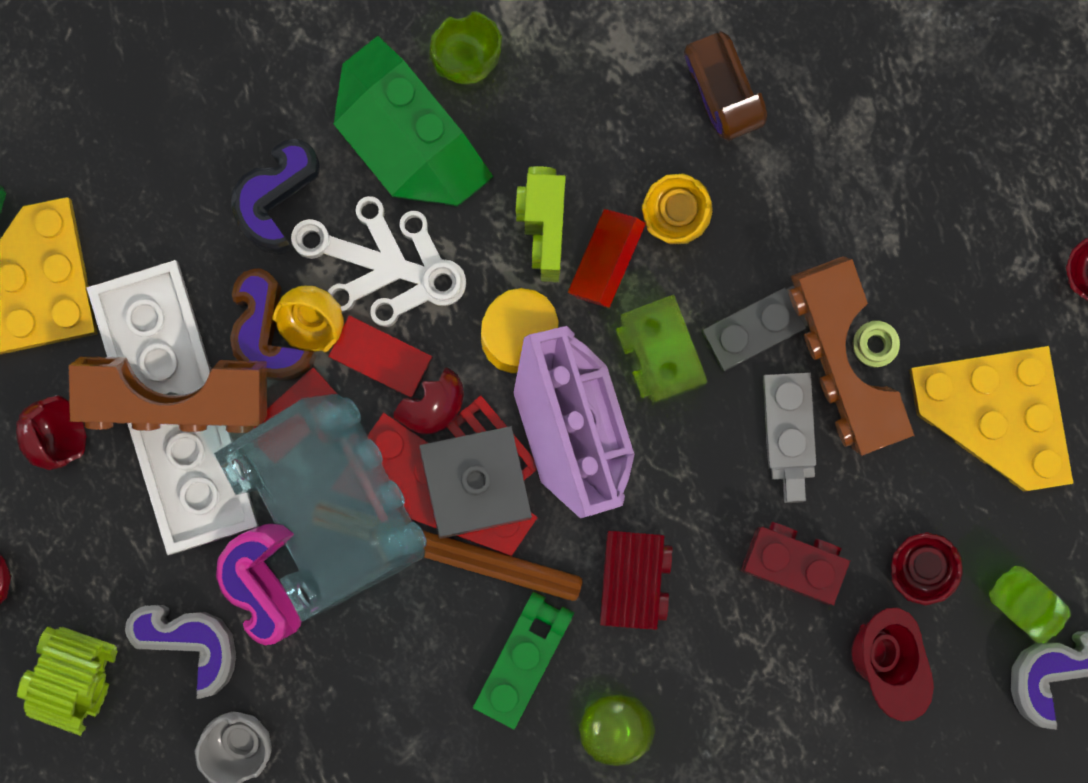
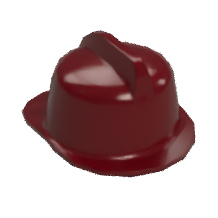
(895, 663)

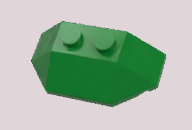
(404, 130)

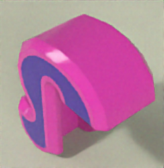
(254, 587)

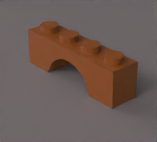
(830, 301)
(110, 393)

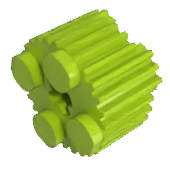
(67, 679)

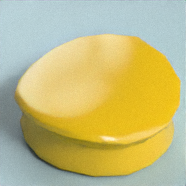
(510, 320)

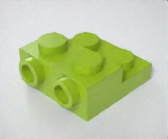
(542, 211)

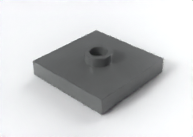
(475, 482)

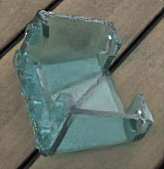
(333, 494)

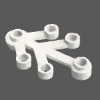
(387, 264)

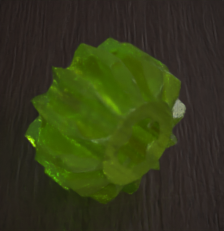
(1030, 604)

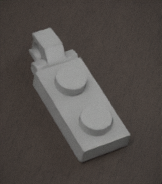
(790, 431)

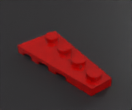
(405, 467)

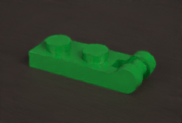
(522, 662)

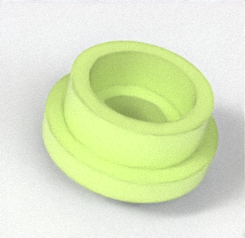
(886, 334)

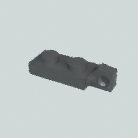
(754, 329)

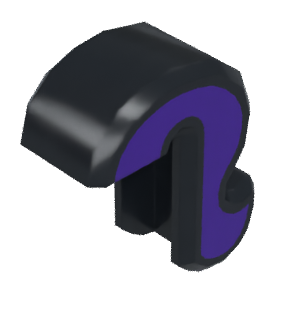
(267, 188)

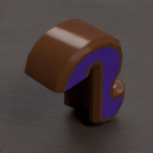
(724, 86)
(255, 328)

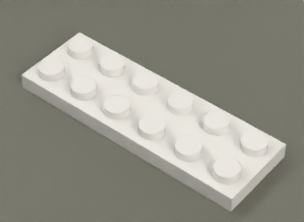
(155, 328)

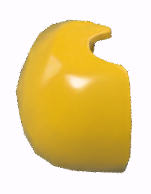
(677, 209)
(309, 318)

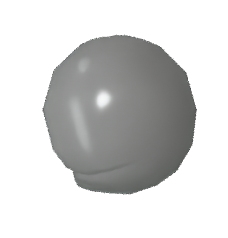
(233, 748)

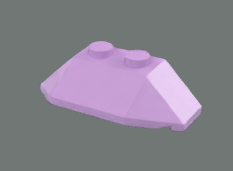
(573, 422)

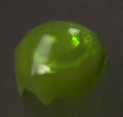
(466, 48)
(617, 730)

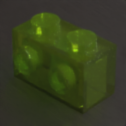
(661, 350)

